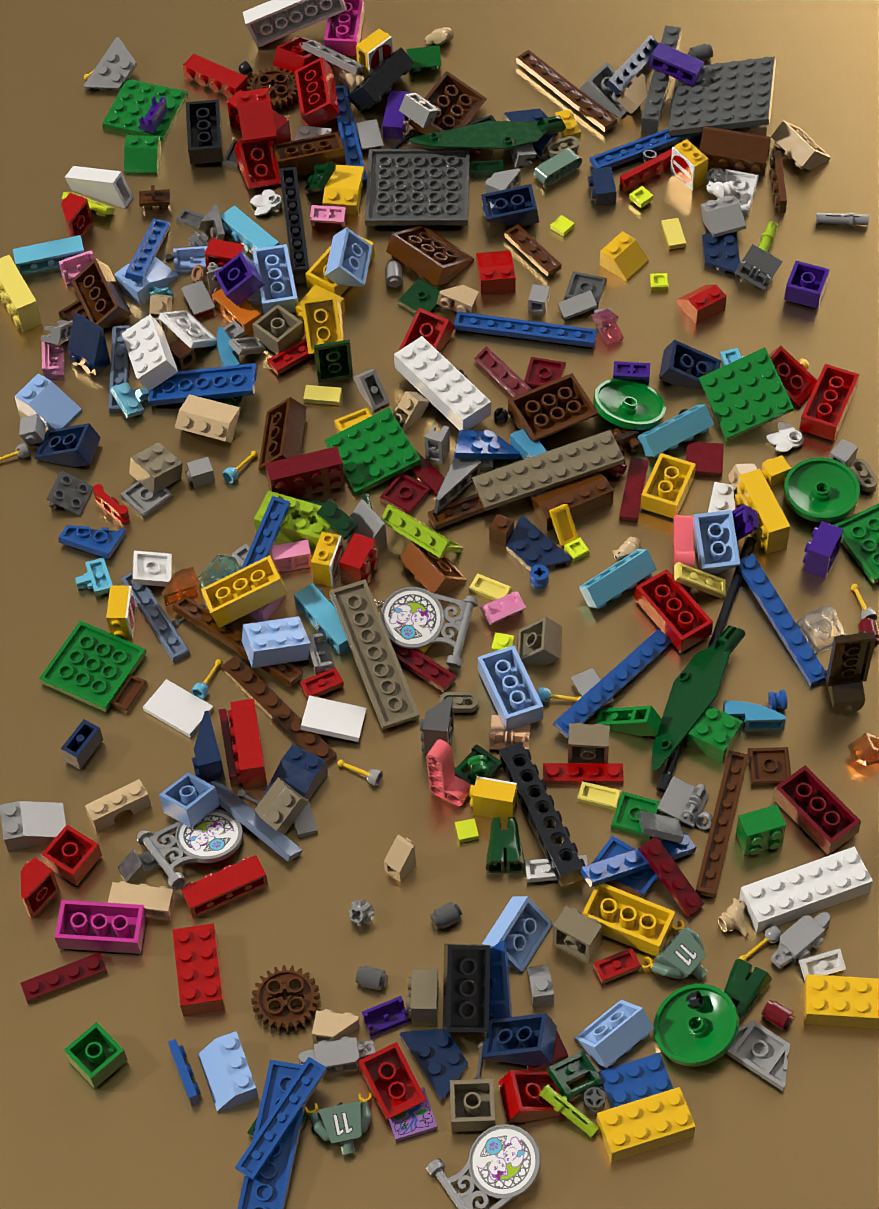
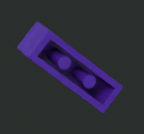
(676, 64)
(394, 121)

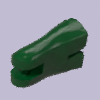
(505, 848)
(745, 986)

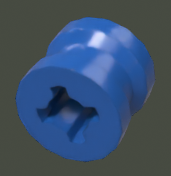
(539, 576)
(777, 700)

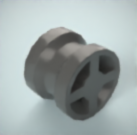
(595, 1095)

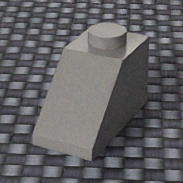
(503, 180)
(371, 388)
(540, 986)

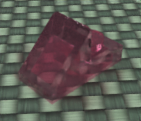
(607, 326)

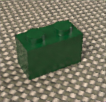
(337, 519)

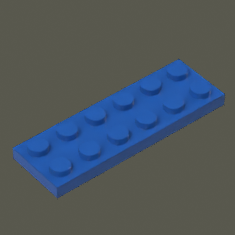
(207, 384)

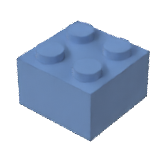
(189, 799)

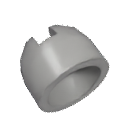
(700, 819)

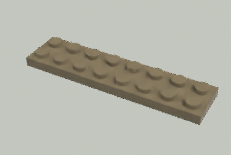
(547, 470)
(374, 654)

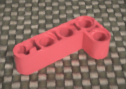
(683, 540)
(442, 775)

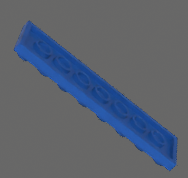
(272, 1183)

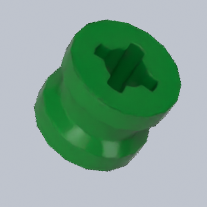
(478, 766)

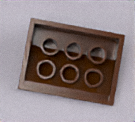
(455, 103)
(428, 254)
(551, 408)
(581, 495)

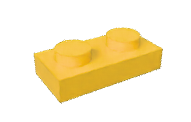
(571, 125)

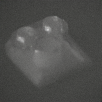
(820, 628)

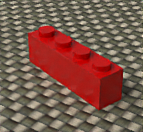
(214, 76)
(224, 885)

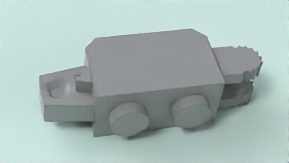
(800, 939)
(339, 1055)

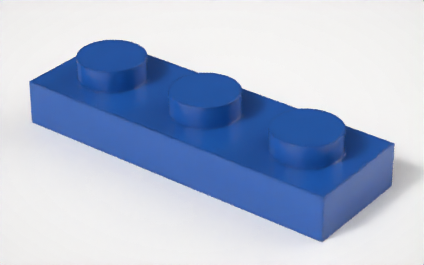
(185, 1072)

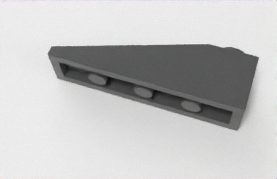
(456, 480)

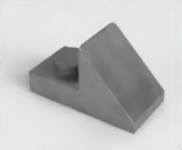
(213, 222)
(138, 866)

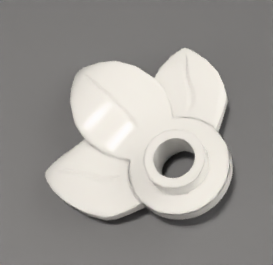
(266, 202)
(786, 437)

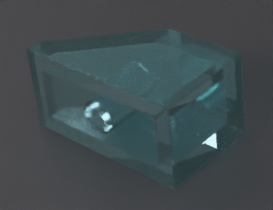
(219, 568)

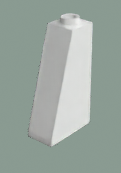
(100, 184)

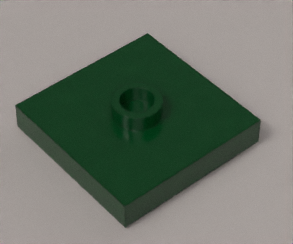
(420, 296)

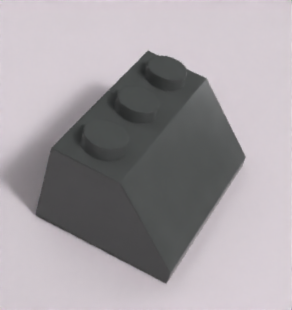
(437, 725)

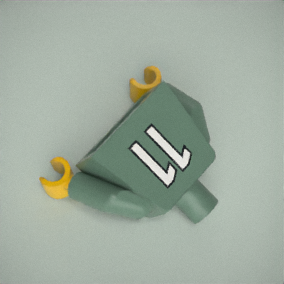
(679, 956)
(342, 1122)

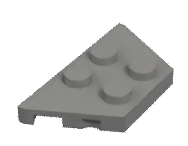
(112, 69)
(762, 1053)

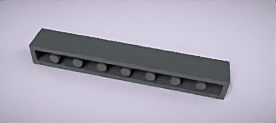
(659, 86)

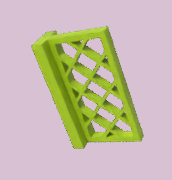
(419, 532)

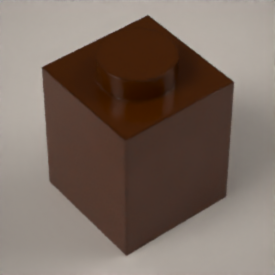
(182, 353)
(501, 530)

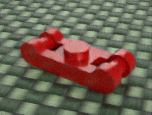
(111, 505)

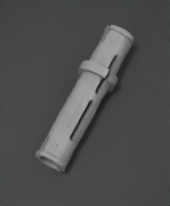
(837, 218)

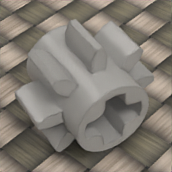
(715, 175)
(198, 240)
(361, 912)

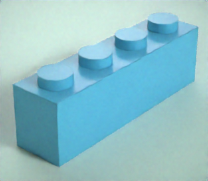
(245, 230)
(47, 254)
(676, 430)
(618, 578)
(322, 615)

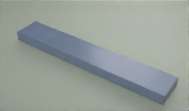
(119, 365)
(157, 620)
(252, 821)

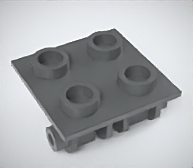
(758, 267)
(69, 493)

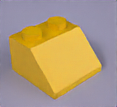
(623, 257)

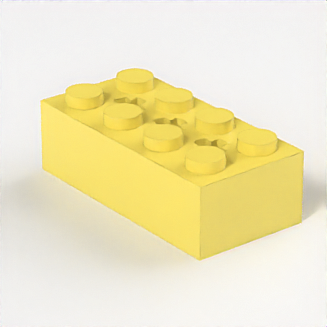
(17, 296)

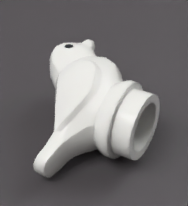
(721, 189)

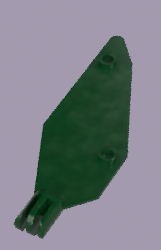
(492, 134)
(693, 694)

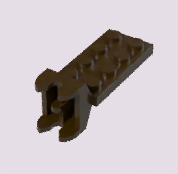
(849, 669)

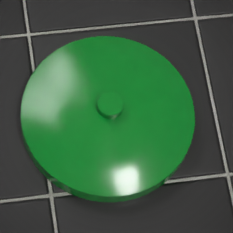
(629, 404)
(821, 489)
(699, 1034)

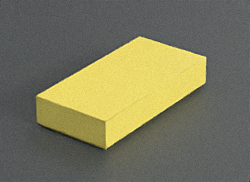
(673, 233)
(322, 395)
(489, 588)
(599, 796)

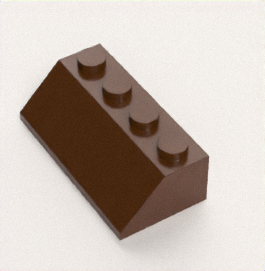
(735, 150)
(309, 152)
(101, 295)
(282, 432)

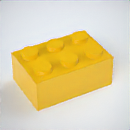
(667, 485)

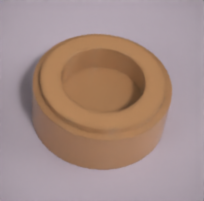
(199, 273)

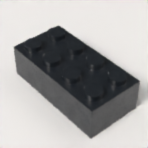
(381, 79)
(204, 131)
(466, 988)

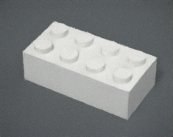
(149, 352)

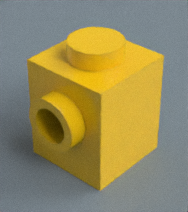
(775, 470)

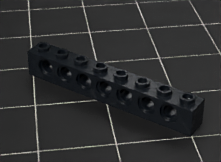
(294, 224)
(519, 769)

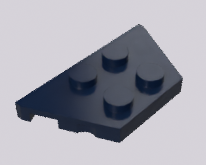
(532, 115)
(721, 252)
(534, 547)
(436, 1057)

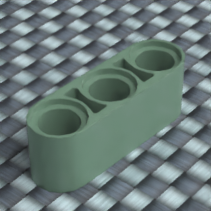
(557, 167)

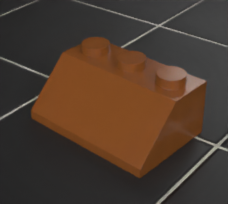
(435, 573)

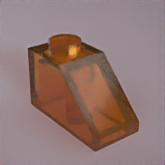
(182, 583)
(865, 749)

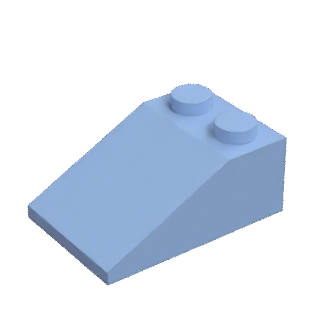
(158, 275)
(47, 401)

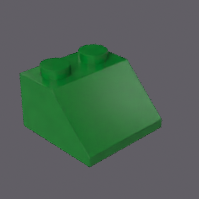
(425, 57)
(142, 154)

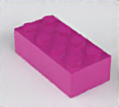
(345, 28)
(100, 926)

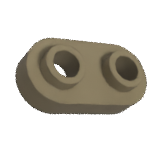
(562, 144)
(865, 475)
(460, 700)

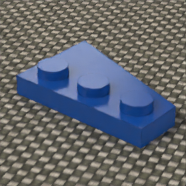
(94, 541)

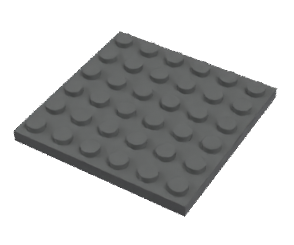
(724, 97)
(417, 187)

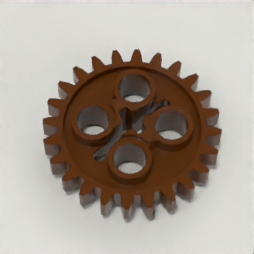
(280, 84)
(286, 1016)

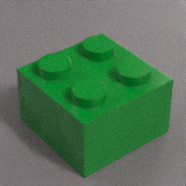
(715, 733)
(760, 830)
(95, 1055)

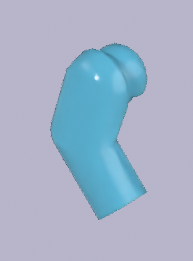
(161, 291)

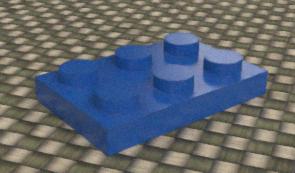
(639, 881)
(635, 1080)

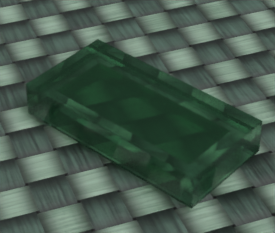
(483, 169)

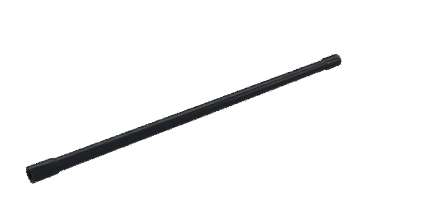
(746, 550)

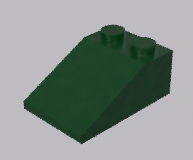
(333, 360)

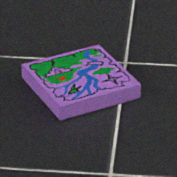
(413, 1121)

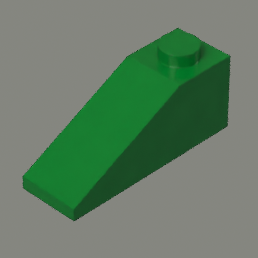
(631, 720)

